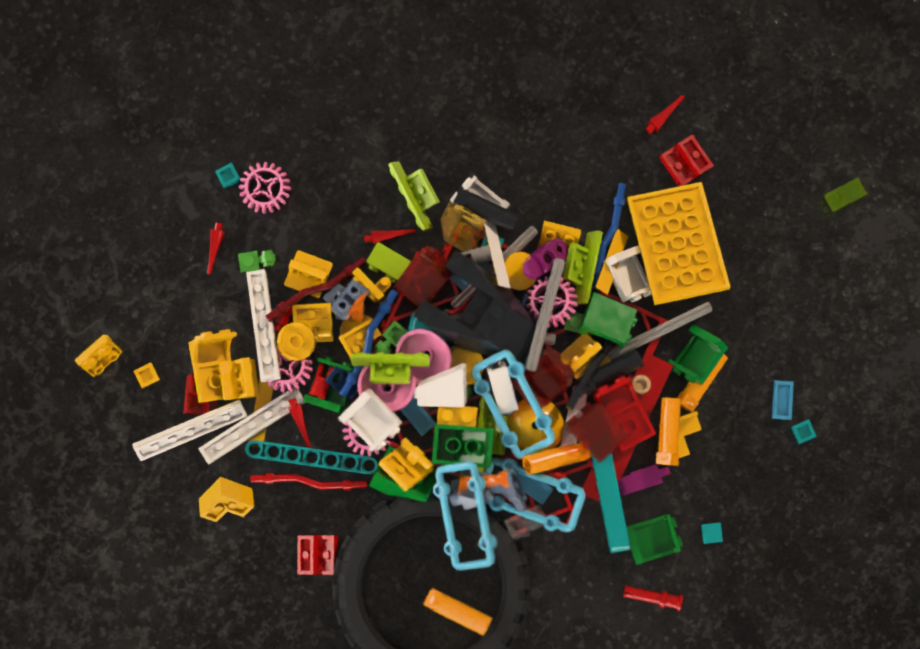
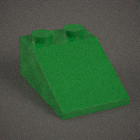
(462, 444)
(386, 484)

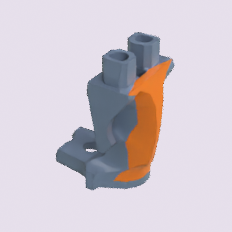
(349, 301)
(505, 482)

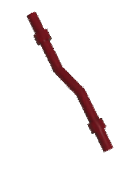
(283, 307)

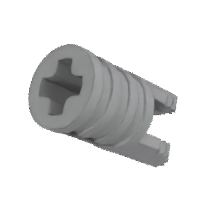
(479, 255)

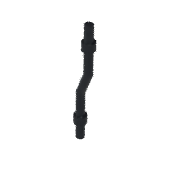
(579, 389)

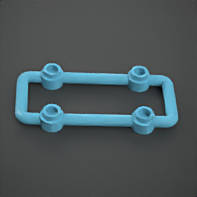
(516, 370)
(475, 484)
(563, 485)

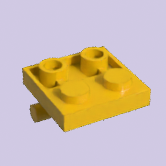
(376, 291)
(317, 317)
(99, 355)
(407, 464)

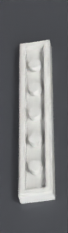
(263, 329)
(249, 426)
(189, 430)

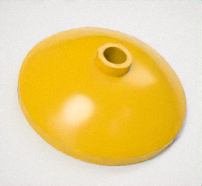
(521, 423)

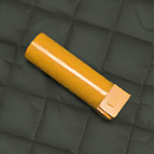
(693, 392)
(669, 432)
(555, 458)
(457, 611)

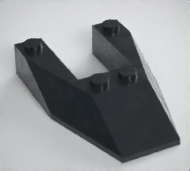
(491, 319)

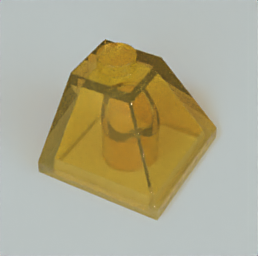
(461, 227)

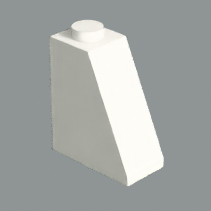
(502, 387)
(444, 388)

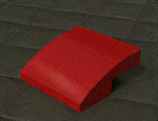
(686, 161)
(317, 554)

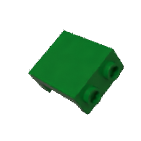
(608, 320)
(699, 356)
(333, 401)
(653, 539)

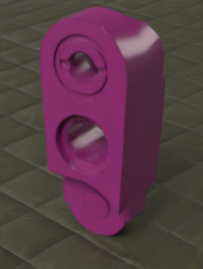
(543, 258)
(642, 479)

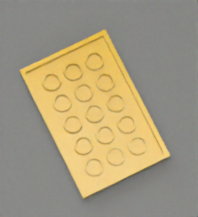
(678, 243)

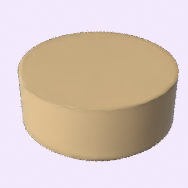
(641, 384)

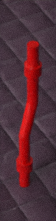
(271, 478)

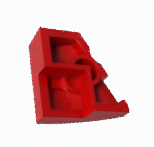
(191, 402)

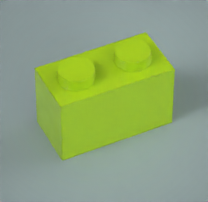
(387, 262)

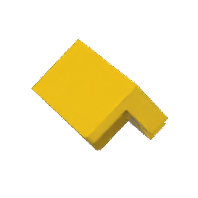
(354, 340)
(688, 424)
(226, 497)

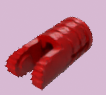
(320, 387)

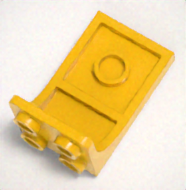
(206, 354)

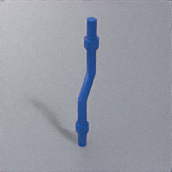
(619, 202)
(384, 308)

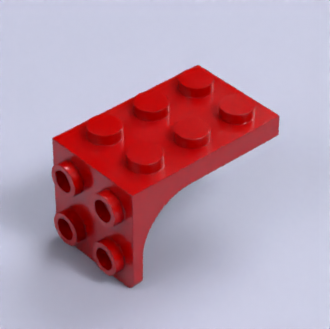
(626, 410)

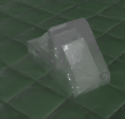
(521, 526)

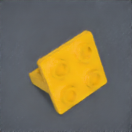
(552, 231)
(307, 272)
(581, 354)
(239, 379)

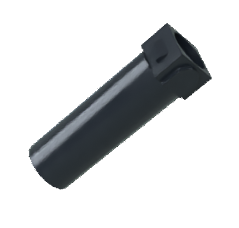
(486, 209)
(613, 370)

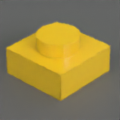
(146, 375)

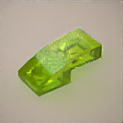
(845, 194)

